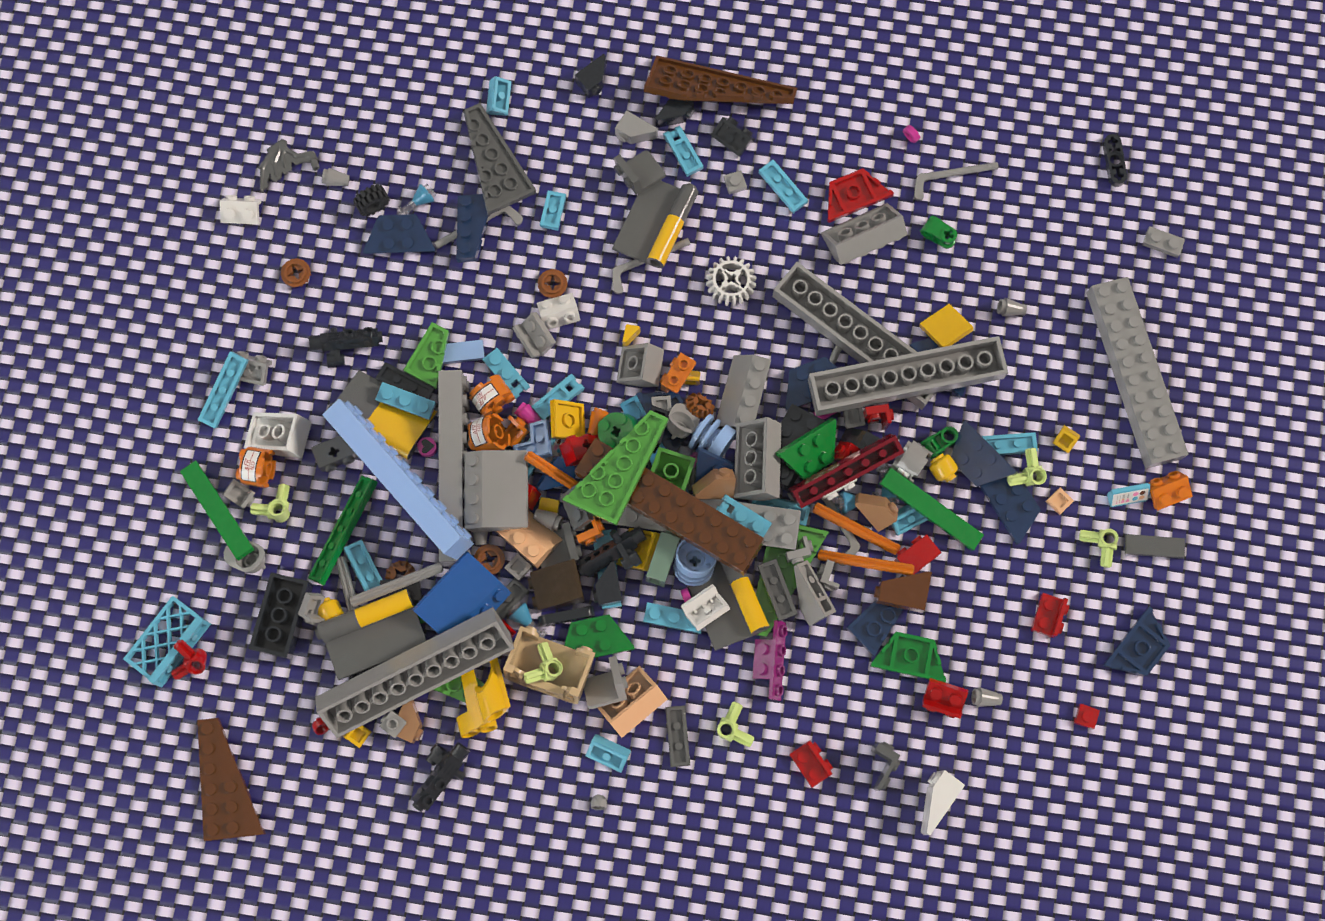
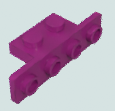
(770, 660)

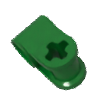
(937, 231)
(937, 443)

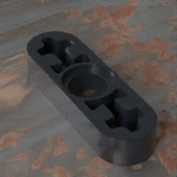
(1117, 152)
(566, 616)

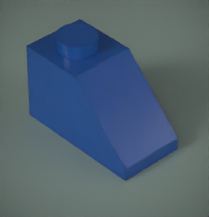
(548, 482)

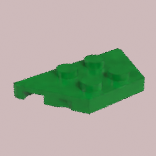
(812, 450)
(600, 635)
(910, 656)

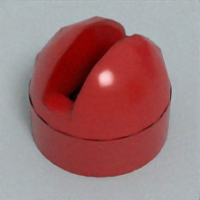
(318, 729)

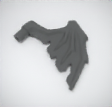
(280, 160)

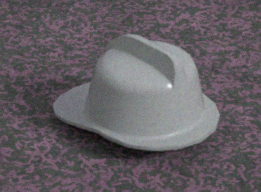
(681, 421)
(250, 563)

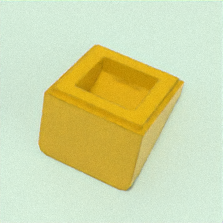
(630, 334)
(693, 378)
(1066, 439)
(549, 504)
(357, 736)

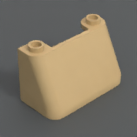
(526, 657)

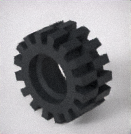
(371, 200)

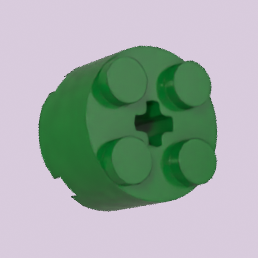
(610, 426)

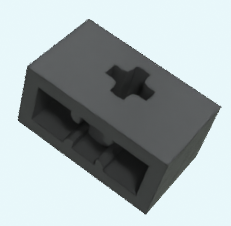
(325, 454)

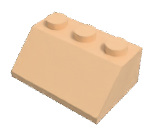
(532, 542)
(642, 699)

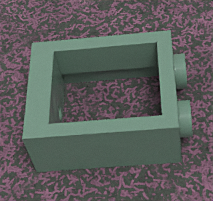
(662, 558)

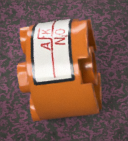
(491, 396)
(488, 434)
(256, 466)

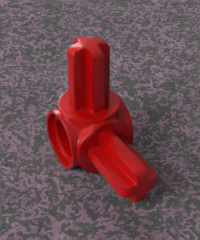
(193, 662)

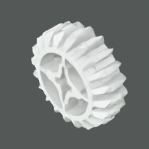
(740, 292)

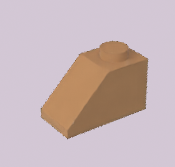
(715, 484)
(877, 510)
(412, 730)

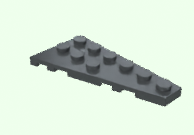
(498, 170)

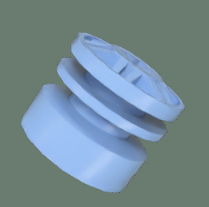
(712, 438)
(683, 565)

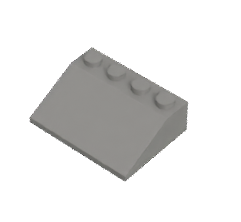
(496, 490)

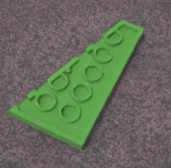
(614, 478)
(787, 569)

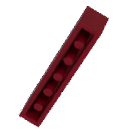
(846, 470)

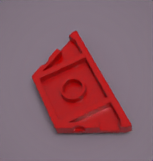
(854, 193)

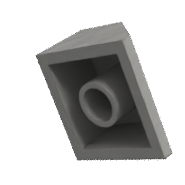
(640, 365)

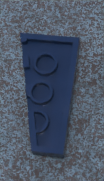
(470, 226)
(874, 625)

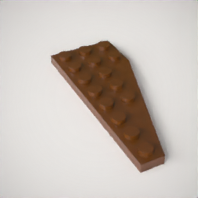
(700, 83)

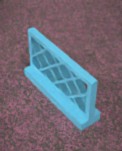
(173, 658)

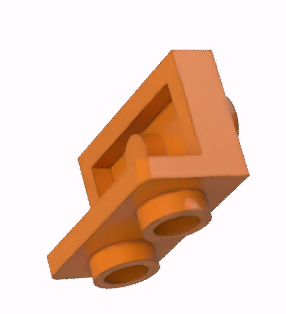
(678, 373)
(1169, 489)

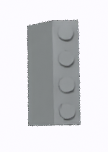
(864, 233)
(743, 390)
(755, 460)

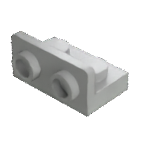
(534, 336)
(256, 369)

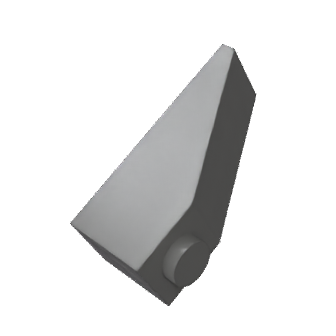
(812, 597)

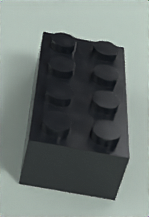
(794, 425)
(278, 618)

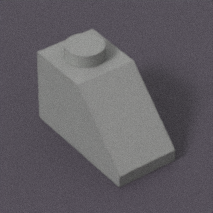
(634, 129)

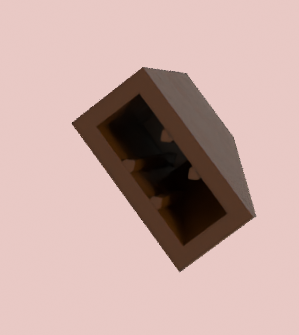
(905, 592)

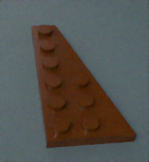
(224, 794)

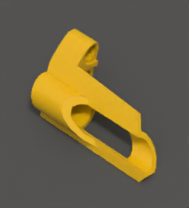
(483, 703)

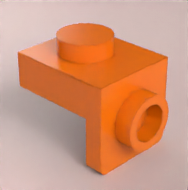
(517, 430)
(589, 537)

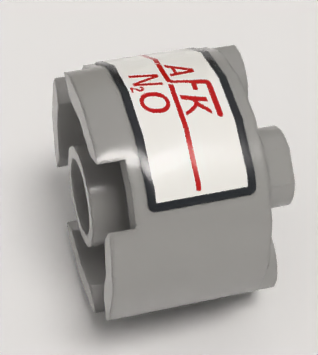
(912, 460)

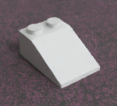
(279, 432)
(939, 797)

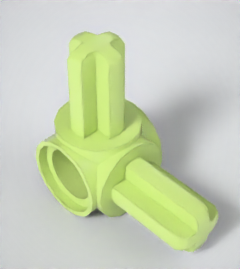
(1026, 476)
(279, 503)
(1107, 548)
(542, 672)
(736, 734)

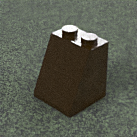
(556, 586)

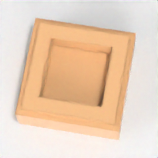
(1059, 500)

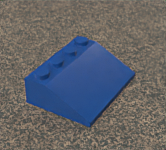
(460, 595)

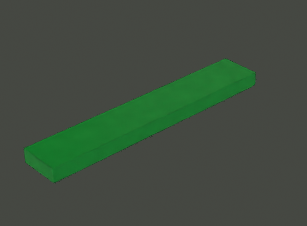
(931, 509)
(217, 510)
(342, 530)

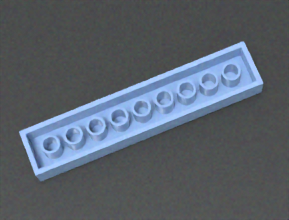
(398, 479)

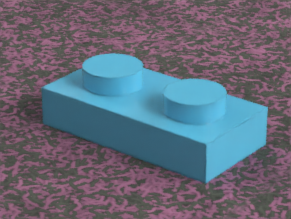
(553, 210)

